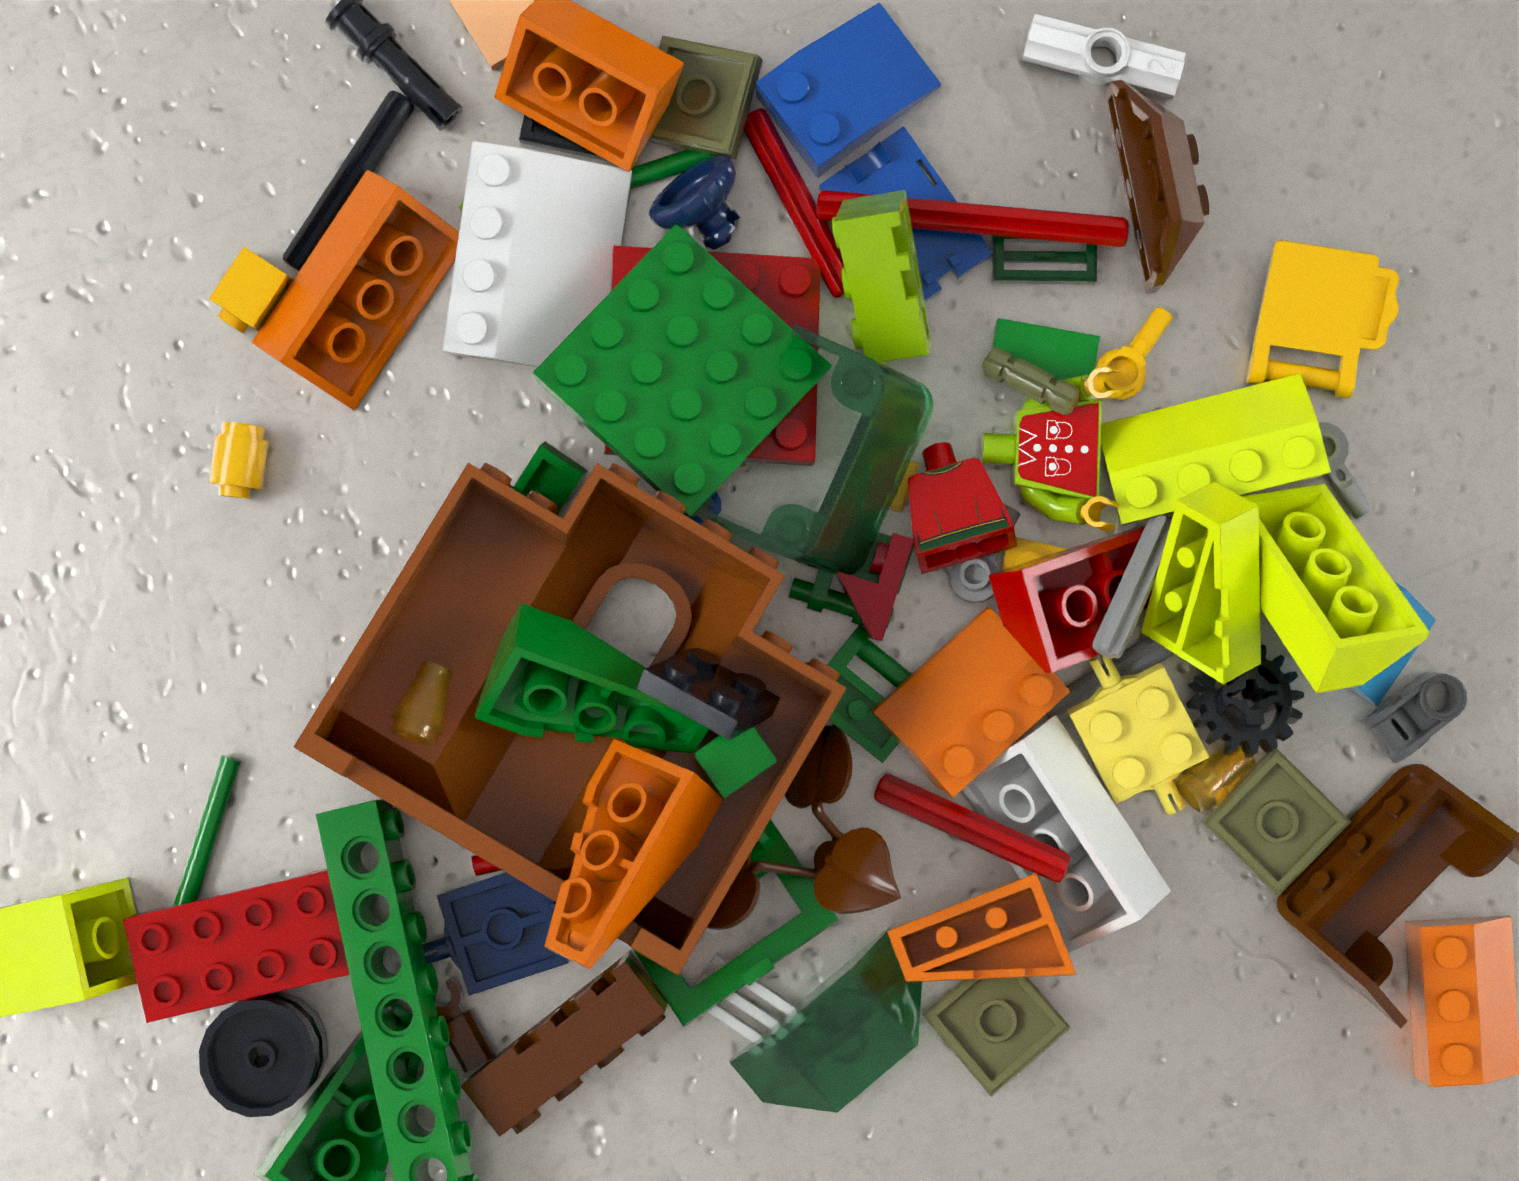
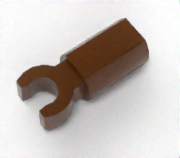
(465, 1034)

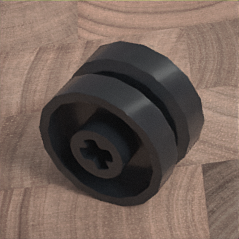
(252, 1082)

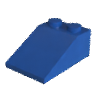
(845, 88)

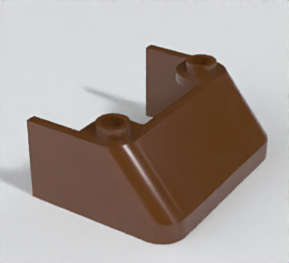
(1383, 865)

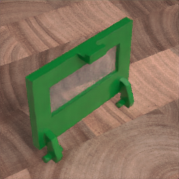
(741, 955)

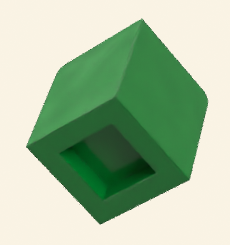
(734, 761)

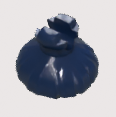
(699, 201)

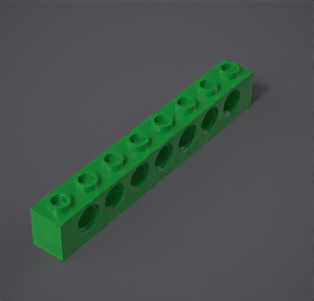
(377, 991)

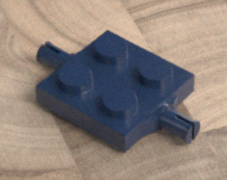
(495, 932)

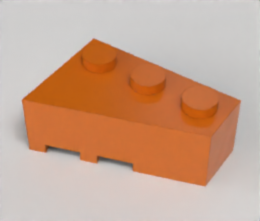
(985, 937)

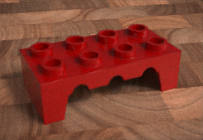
(236, 946)

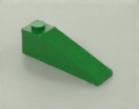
(572, 682)
(338, 1127)

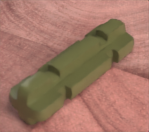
(1031, 381)

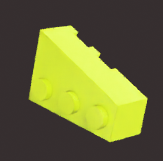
(1210, 584)

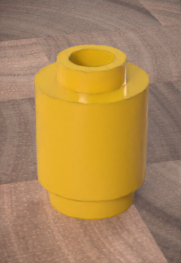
(239, 460)

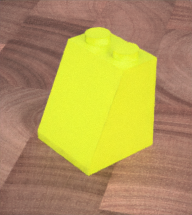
(65, 947)

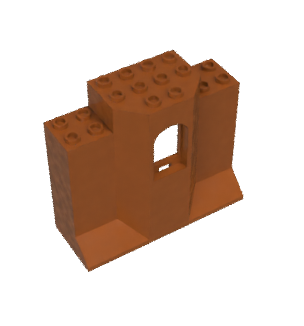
(524, 795)

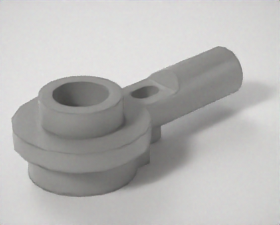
(1337, 452)
(971, 578)

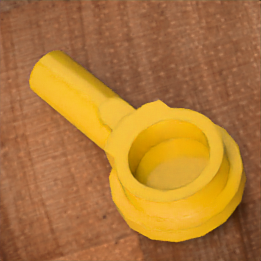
(1131, 358)

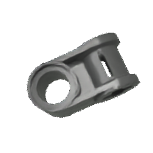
(1413, 716)

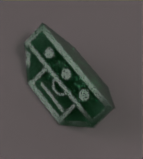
(837, 1035)

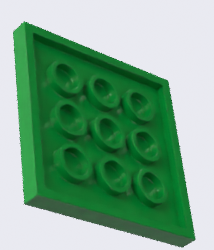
(681, 371)

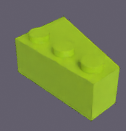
(882, 276)

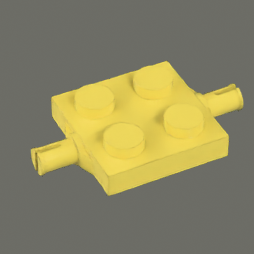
(1138, 733)

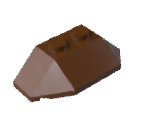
(1157, 180)

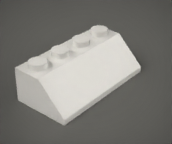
(1055, 797)

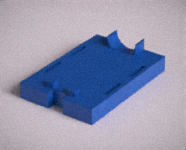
(895, 167)

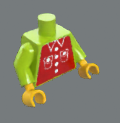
(1057, 454)

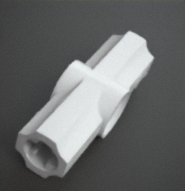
(1069, 48)

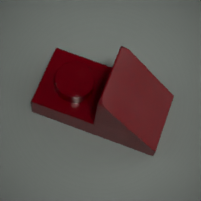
(873, 600)

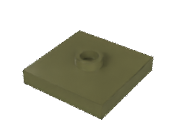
(709, 98)
(1276, 821)
(996, 1027)

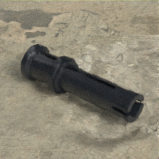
(377, 44)

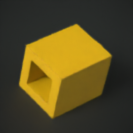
(249, 291)

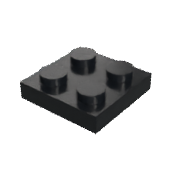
(709, 692)

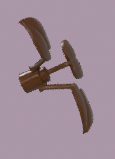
(849, 872)

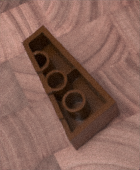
(566, 1044)

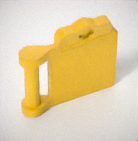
(1322, 304)

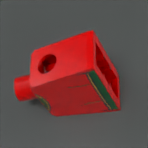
(956, 511)

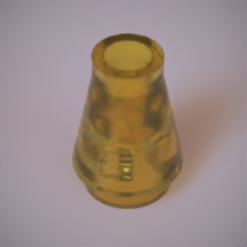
(423, 706)
(1213, 779)

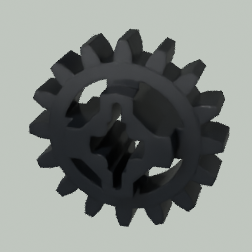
(1269, 691)

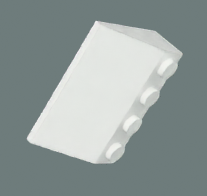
(531, 251)

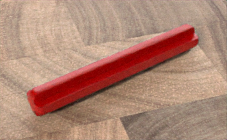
(796, 198)
(972, 828)

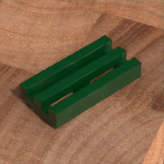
(1000, 257)

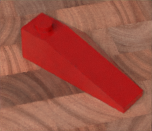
(1062, 598)

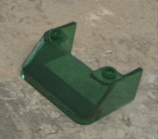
(870, 472)

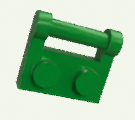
(854, 709)

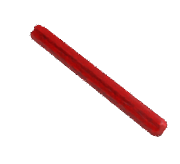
(998, 220)

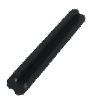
(363, 156)

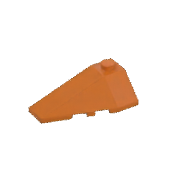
(634, 836)

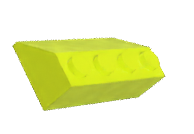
(1235, 438)
(1329, 591)

